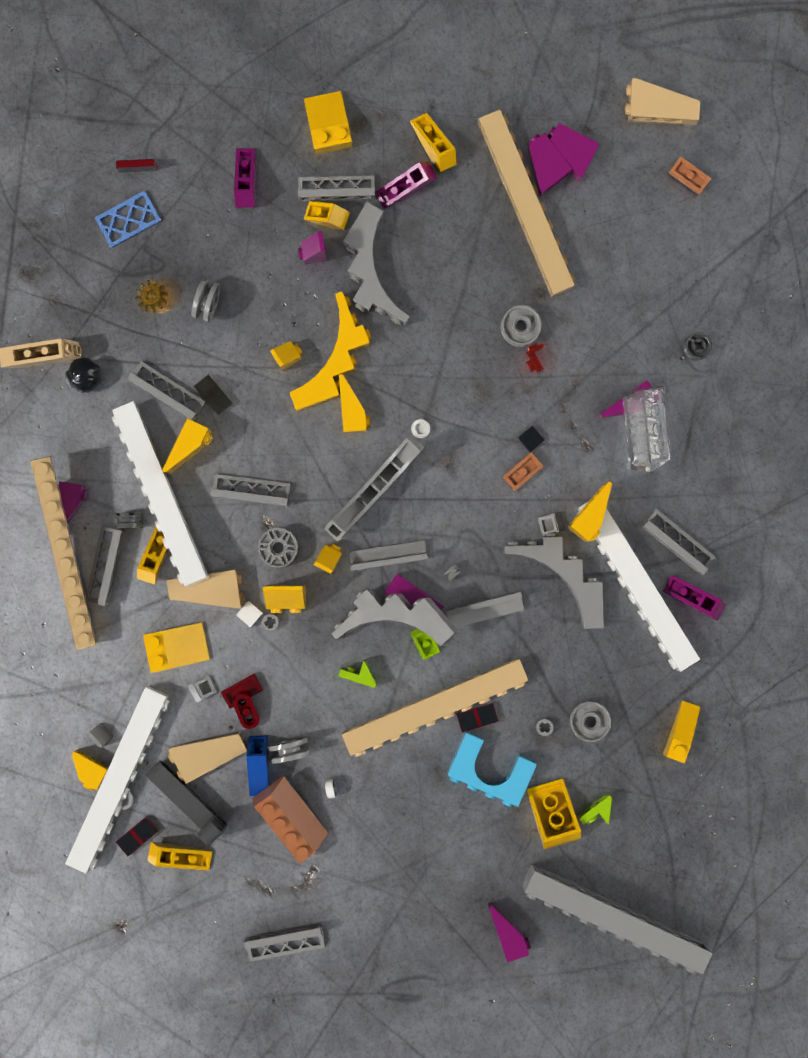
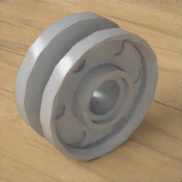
(205, 300)
(520, 314)
(267, 551)
(590, 733)
(288, 750)

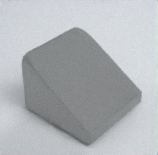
(551, 523)
(202, 689)
(100, 735)

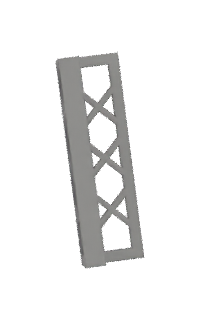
(336, 193)
(133, 377)
(248, 496)
(677, 548)
(388, 555)
(110, 569)
(486, 609)
(266, 940)

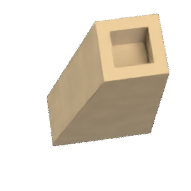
(659, 104)
(40, 353)
(219, 590)
(204, 755)

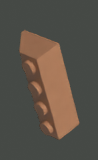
(290, 819)

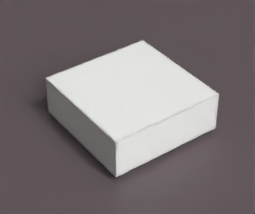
(249, 614)

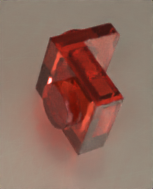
(533, 362)

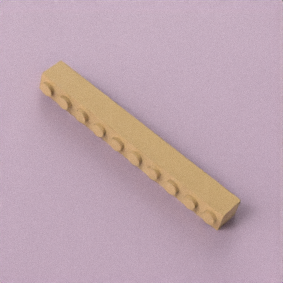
(525, 203)
(63, 552)
(434, 707)

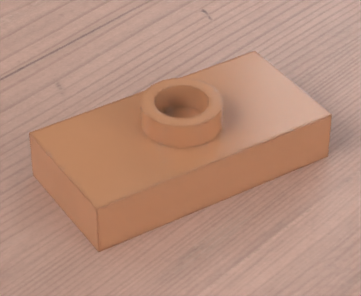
(689, 175)
(522, 471)

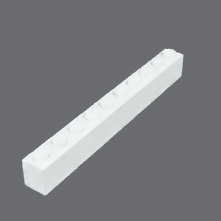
(160, 494)
(644, 594)
(117, 779)

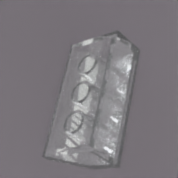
(647, 428)

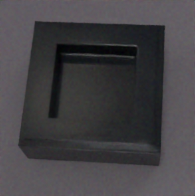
(531, 439)

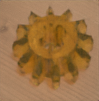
(154, 302)

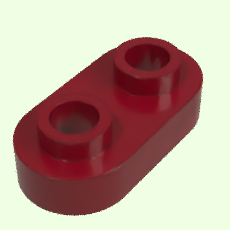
(245, 709)

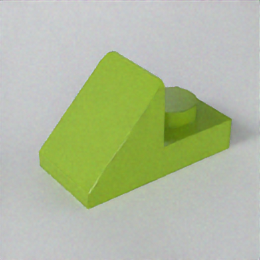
(425, 644)
(364, 677)
(601, 806)

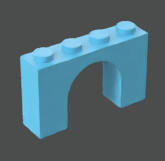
(509, 790)

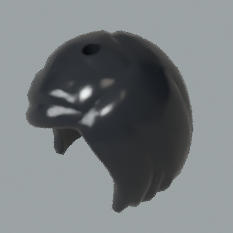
(90, 375)

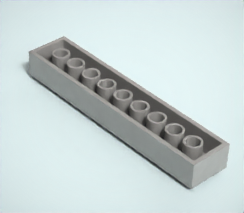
(616, 919)

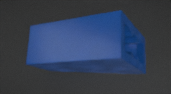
(258, 764)

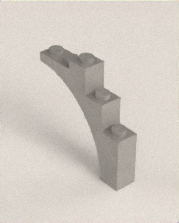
(361, 240)
(374, 488)
(587, 594)
(424, 615)

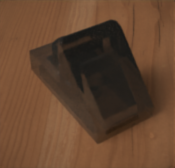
(213, 395)

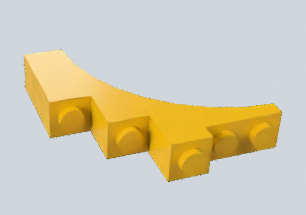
(350, 338)

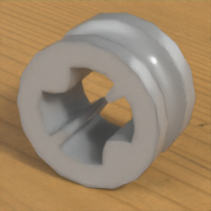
(452, 572)
(265, 618)
(544, 733)

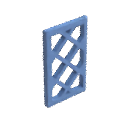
(113, 212)

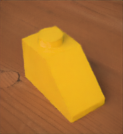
(327, 215)
(287, 355)
(328, 558)
(89, 770)

